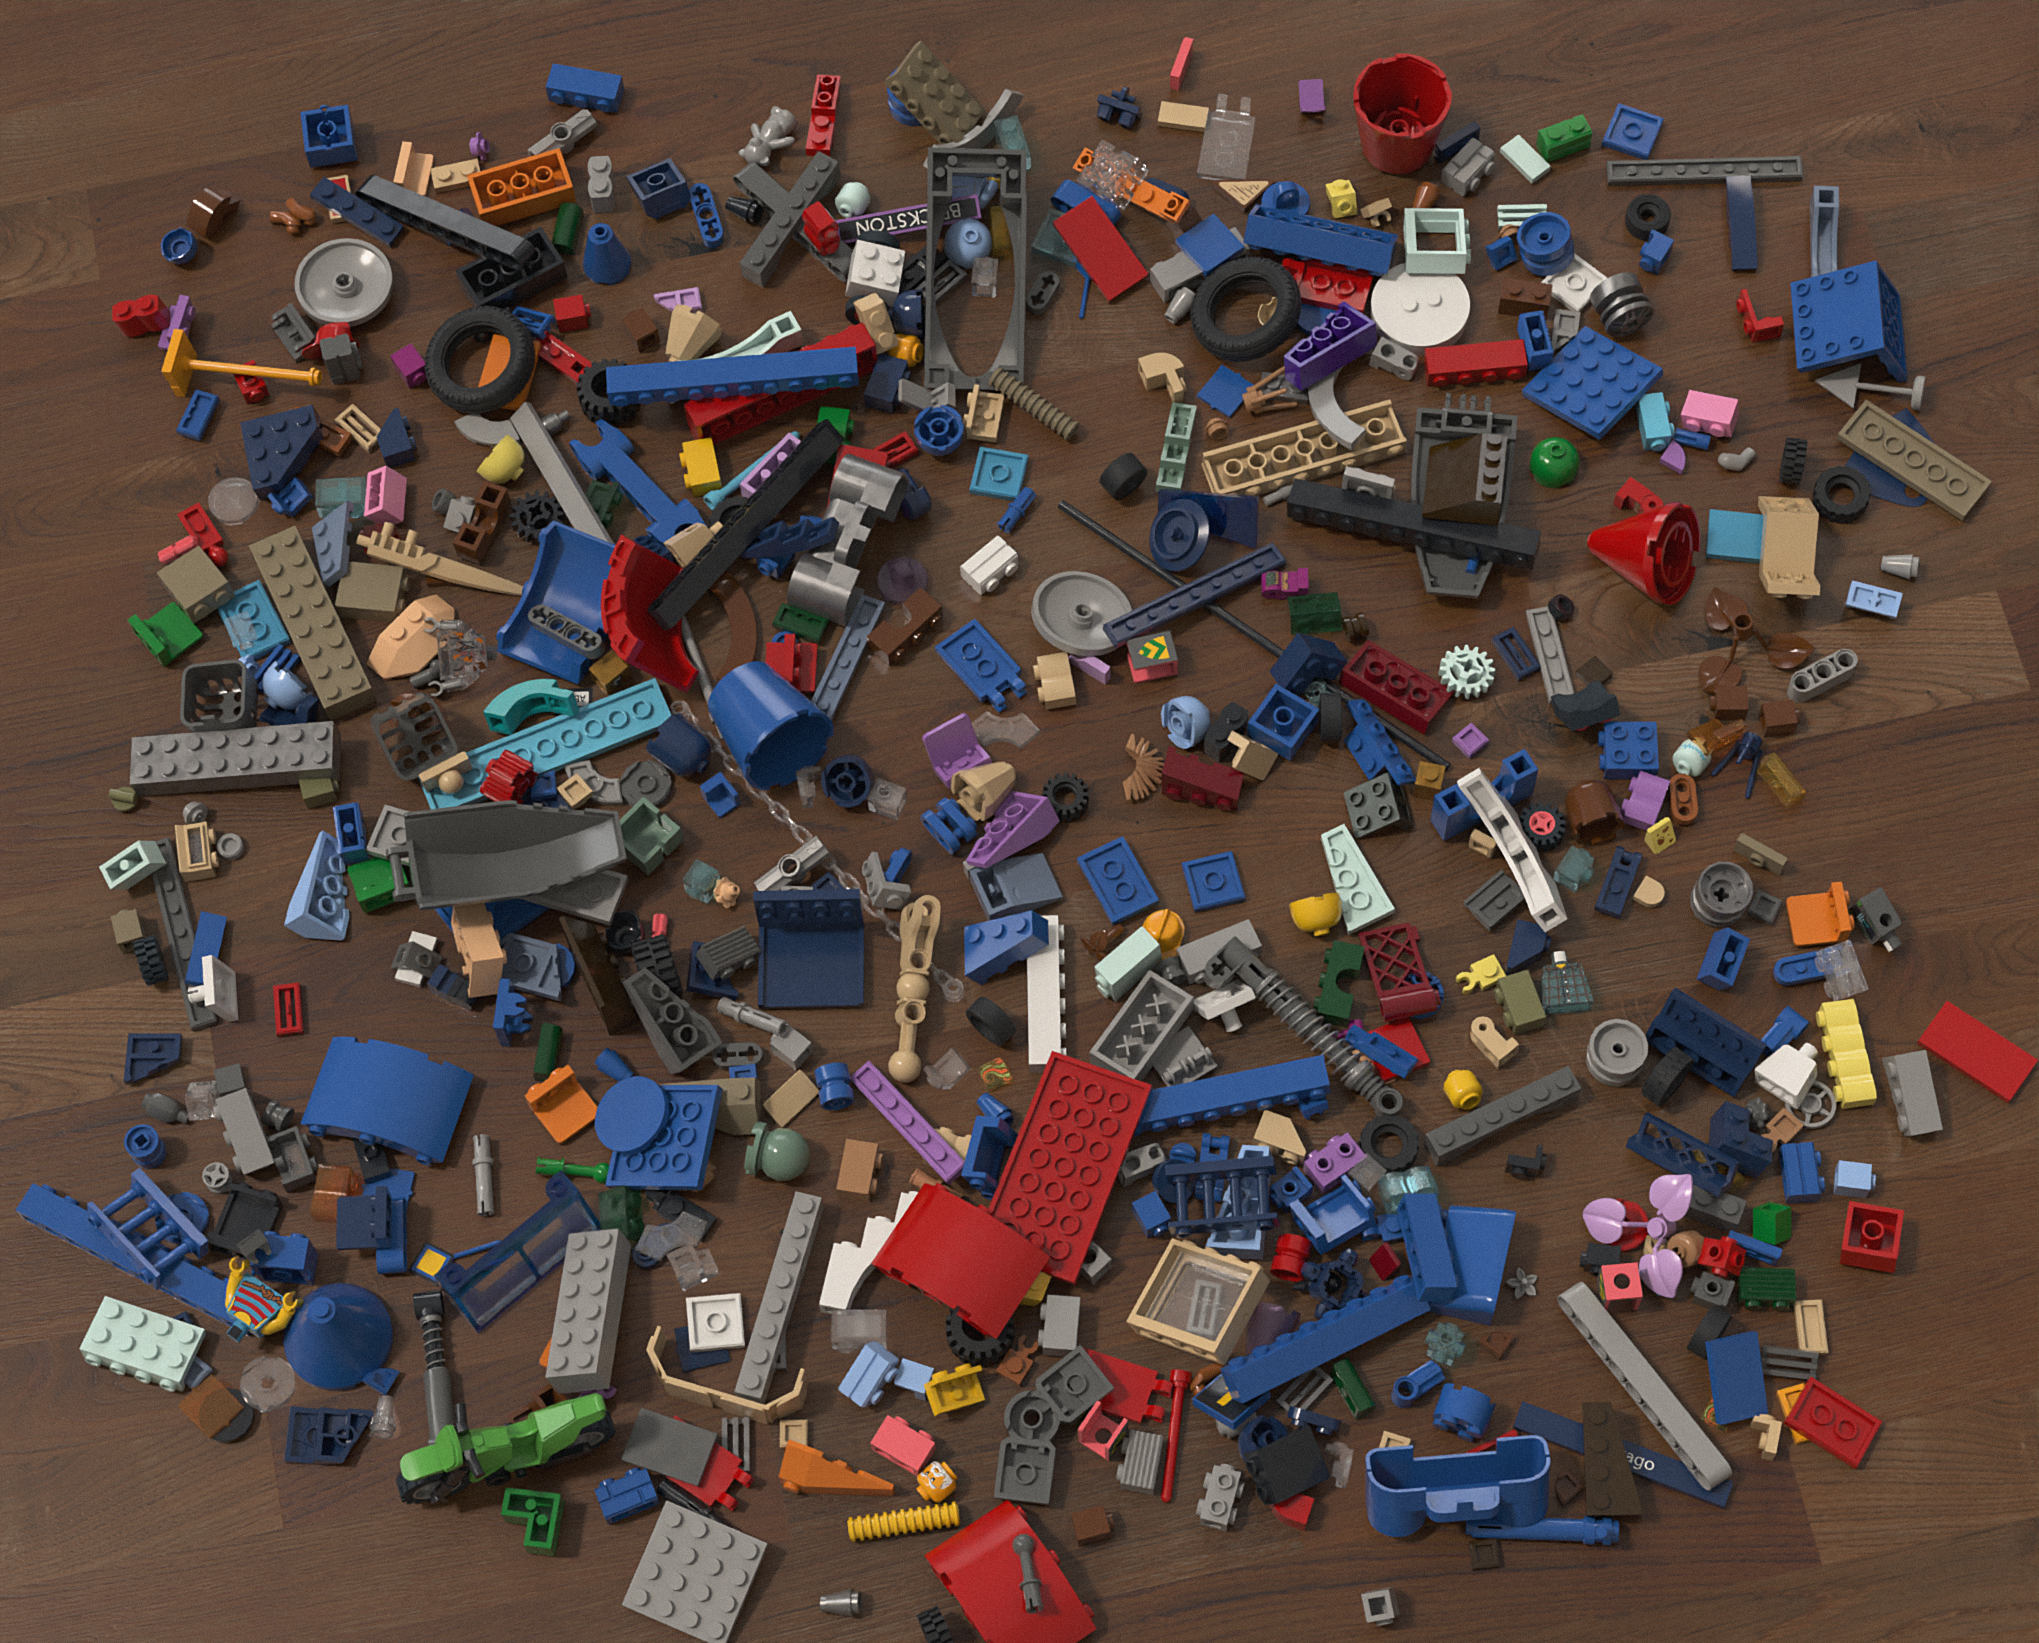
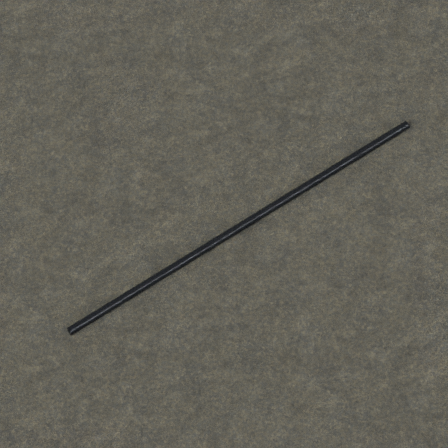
(1239, 625)

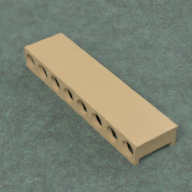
(1301, 453)

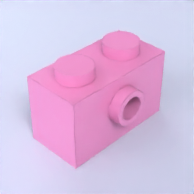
(1710, 414)
(385, 496)

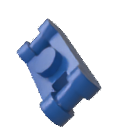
(1216, 1142)

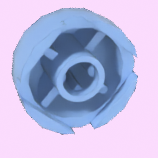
(967, 241)
(283, 688)
(1186, 720)

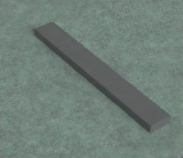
(1703, 170)
(179, 930)

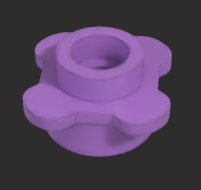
(479, 146)

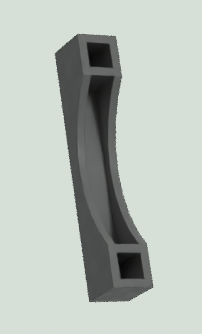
(768, 248)
(1467, 1131)

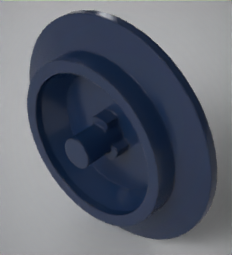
(1179, 535)

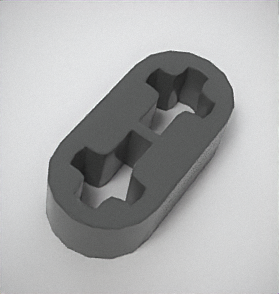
(1038, 291)
(739, 1050)

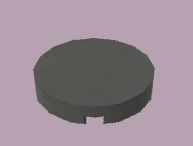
(647, 781)

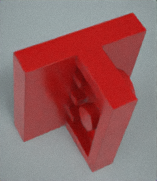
(795, 662)

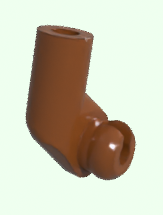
(286, 218)
(1203, 1376)

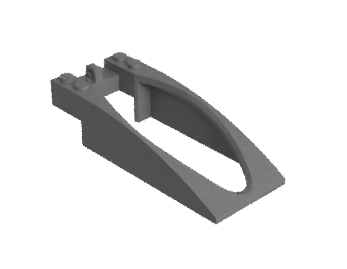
(1011, 168)

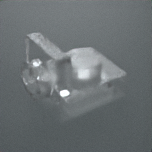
(805, 780)
(1341, 1468)

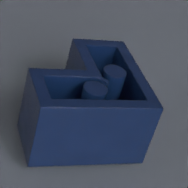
(1304, 660)
(1731, 1136)

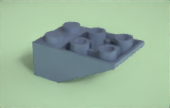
(1014, 886)

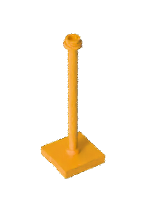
(182, 357)

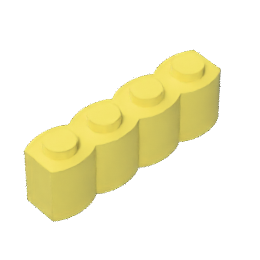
(1847, 1054)

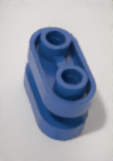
(963, 826)

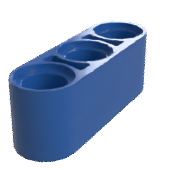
(1071, 194)
(394, 1259)

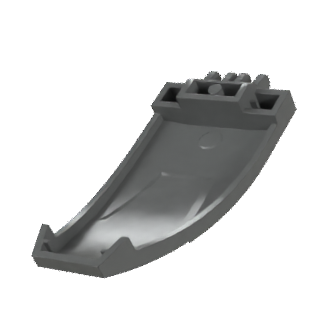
(1442, 571)

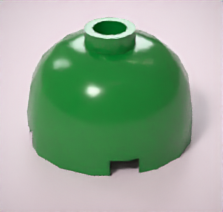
(1554, 462)

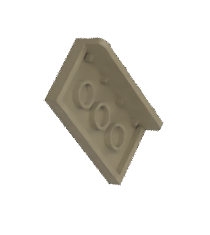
(934, 96)

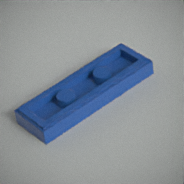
(206, 943)

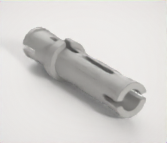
(744, 1013)
(482, 1165)

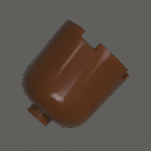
(1593, 812)

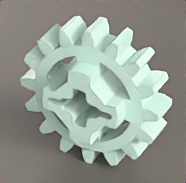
(1466, 671)

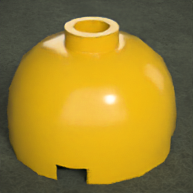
(1317, 913)

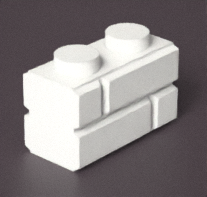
(989, 566)

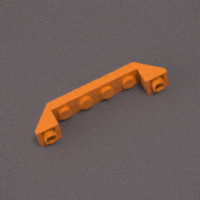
(1147, 196)

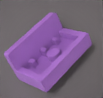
(180, 318)

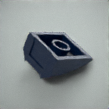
(660, 188)

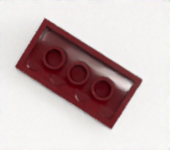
(1395, 686)

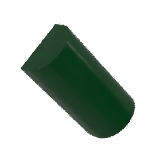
(567, 228)
(547, 1051)
(1352, 1388)

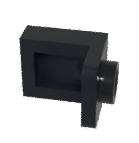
(1525, 1167)

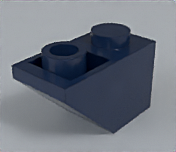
(394, 441)

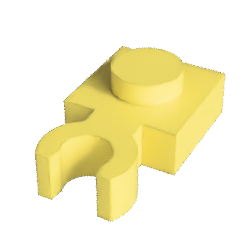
(1484, 973)

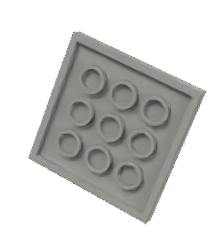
(695, 1574)

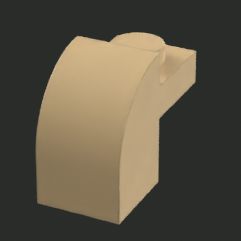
(1162, 370)

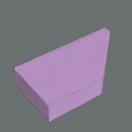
(682, 297)
(1091, 666)

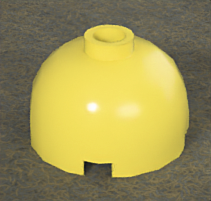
(503, 462)

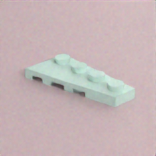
(1353, 879)

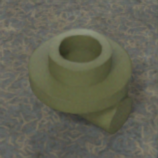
(123, 798)

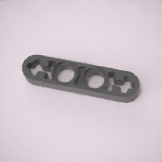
(566, 631)

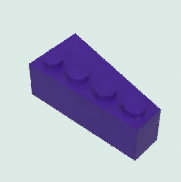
(1331, 346)

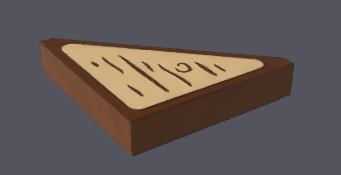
(1242, 192)

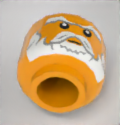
(936, 1482)

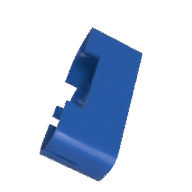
(1457, 1486)

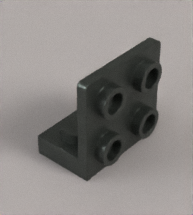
(1377, 806)

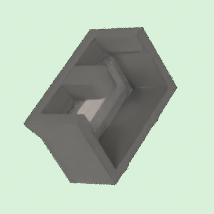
(292, 1158)

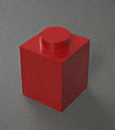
(571, 313)

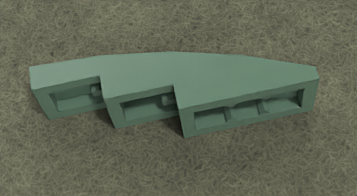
(1176, 446)

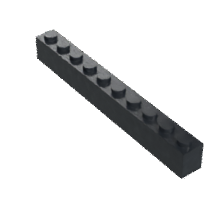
(1404, 523)

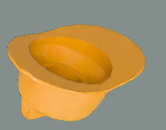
(1167, 930)

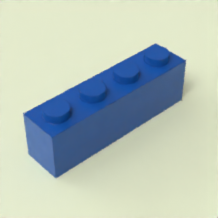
(1427, 1247)

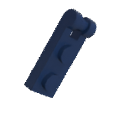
(1617, 882)

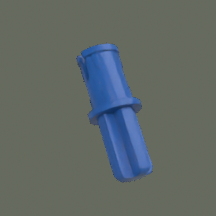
(1016, 509)

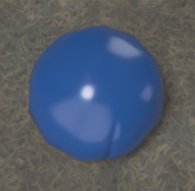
(179, 246)

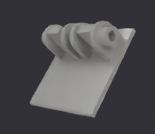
(1184, 1059)

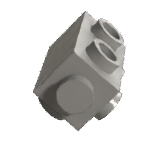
(1222, 1488)

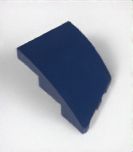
(323, 1434)

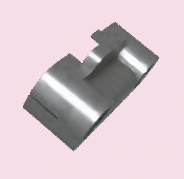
(827, 575)

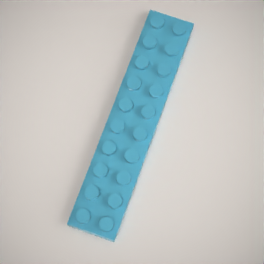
(566, 739)

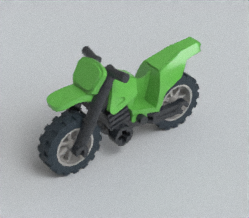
(493, 1452)

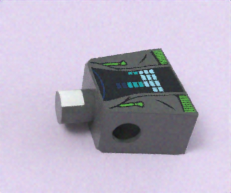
(1877, 919)

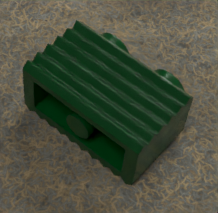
(1766, 1288)

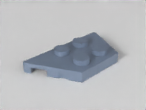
(532, 966)

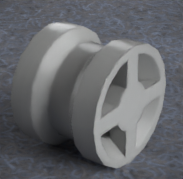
(215, 1172)

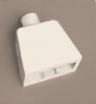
(1788, 1073)

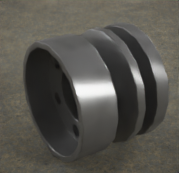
(1621, 304)
(1733, 888)

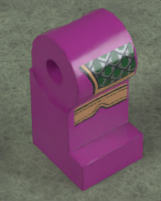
(1284, 584)

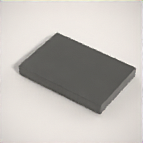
(670, 1447)

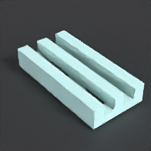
(1518, 213)

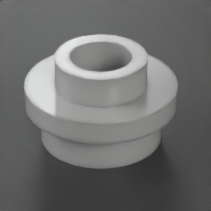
(195, 812)

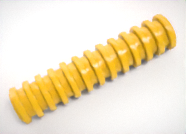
(903, 1521)

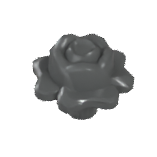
(1758, 1113)

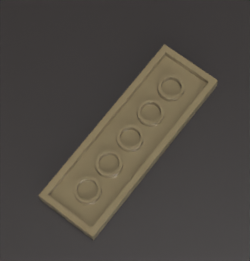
(1914, 460)

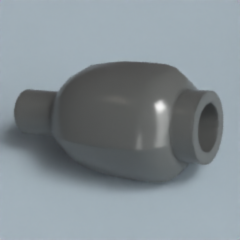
(164, 1108)

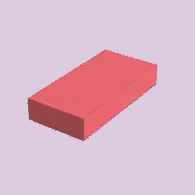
(1181, 63)

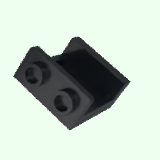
(241, 1216)
(1286, 1466)

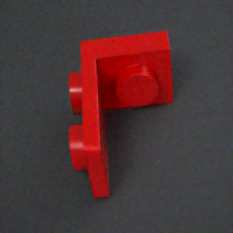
(1758, 330)

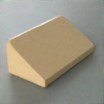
(790, 1099)

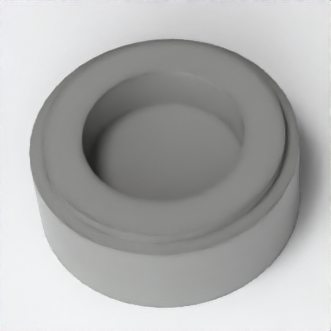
(230, 846)

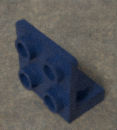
(364, 1221)

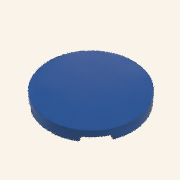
(631, 1115)

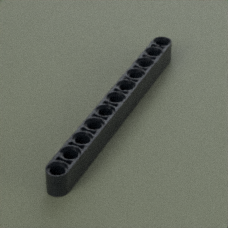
(745, 525)

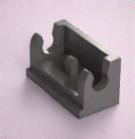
(292, 331)

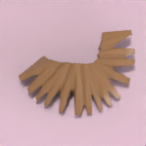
(1146, 770)

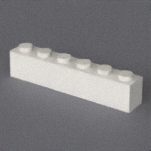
(1044, 999)

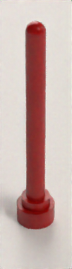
(1181, 1381)

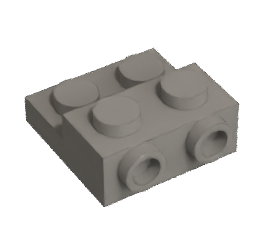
(1368, 483)

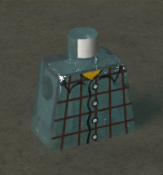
(1564, 986)

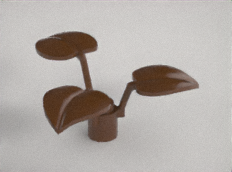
(1728, 610)

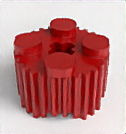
(508, 778)

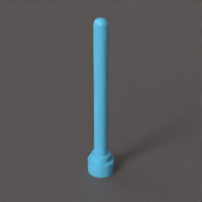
(714, 497)

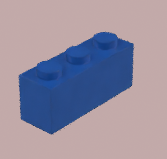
(585, 88)

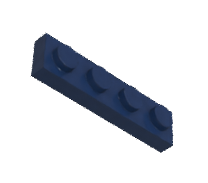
(357, 212)

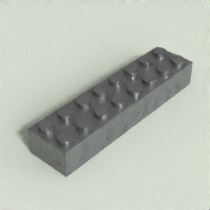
(234, 758)

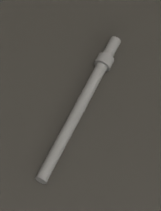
(697, 662)

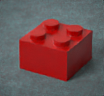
(1871, 1237)

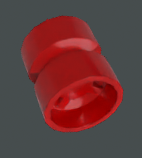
(1292, 1253)

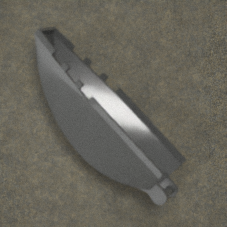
(501, 851)

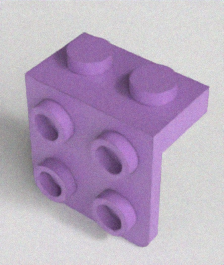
(954, 748)

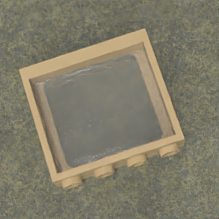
(1198, 1300)

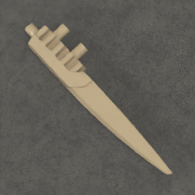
(414, 558)

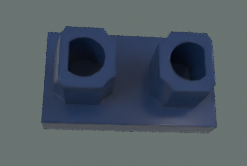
(1128, 112)

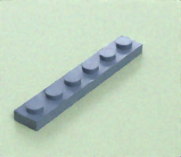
(847, 655)

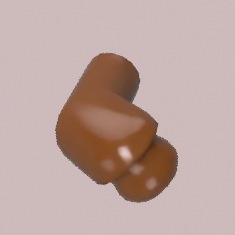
(301, 212)

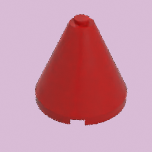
(1652, 550)

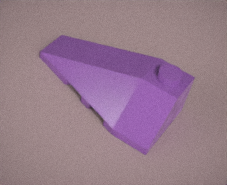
(1016, 824)

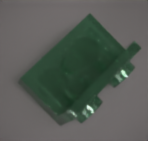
(604, 499)
(622, 1210)

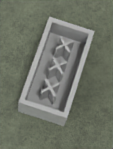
(1142, 1028)

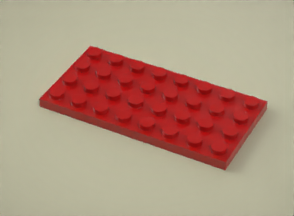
(1069, 1159)

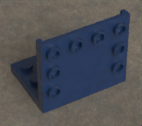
(810, 948)

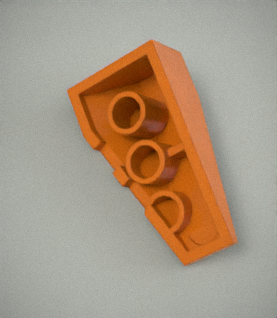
(810, 1472)

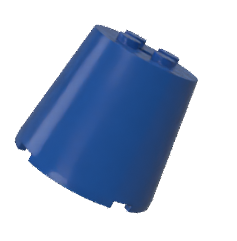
(768, 724)

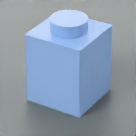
(1853, 1179)

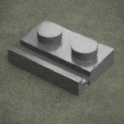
(1495, 900)

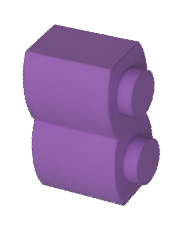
(1646, 800)

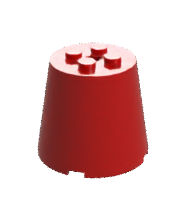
(1400, 111)

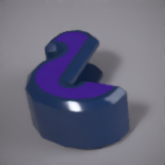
(916, 500)

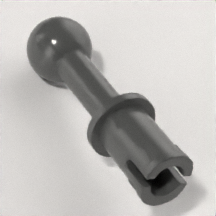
(1023, 1546)

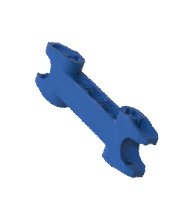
(612, 460)

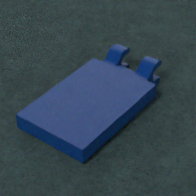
(981, 664)

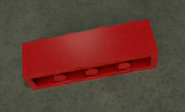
(1475, 363)

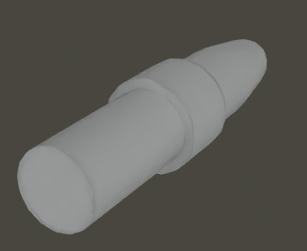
(1282, 493)

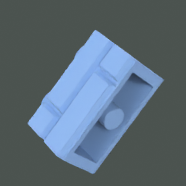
(869, 1374)

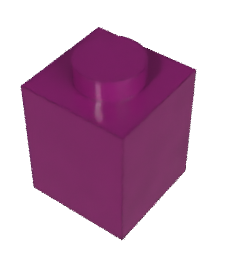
(409, 366)

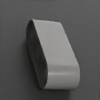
(1828, 666)

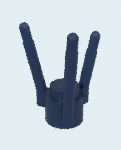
(1747, 748)

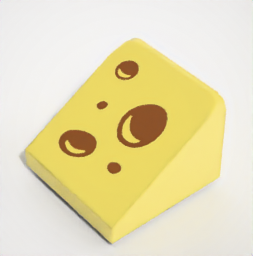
(1660, 836)

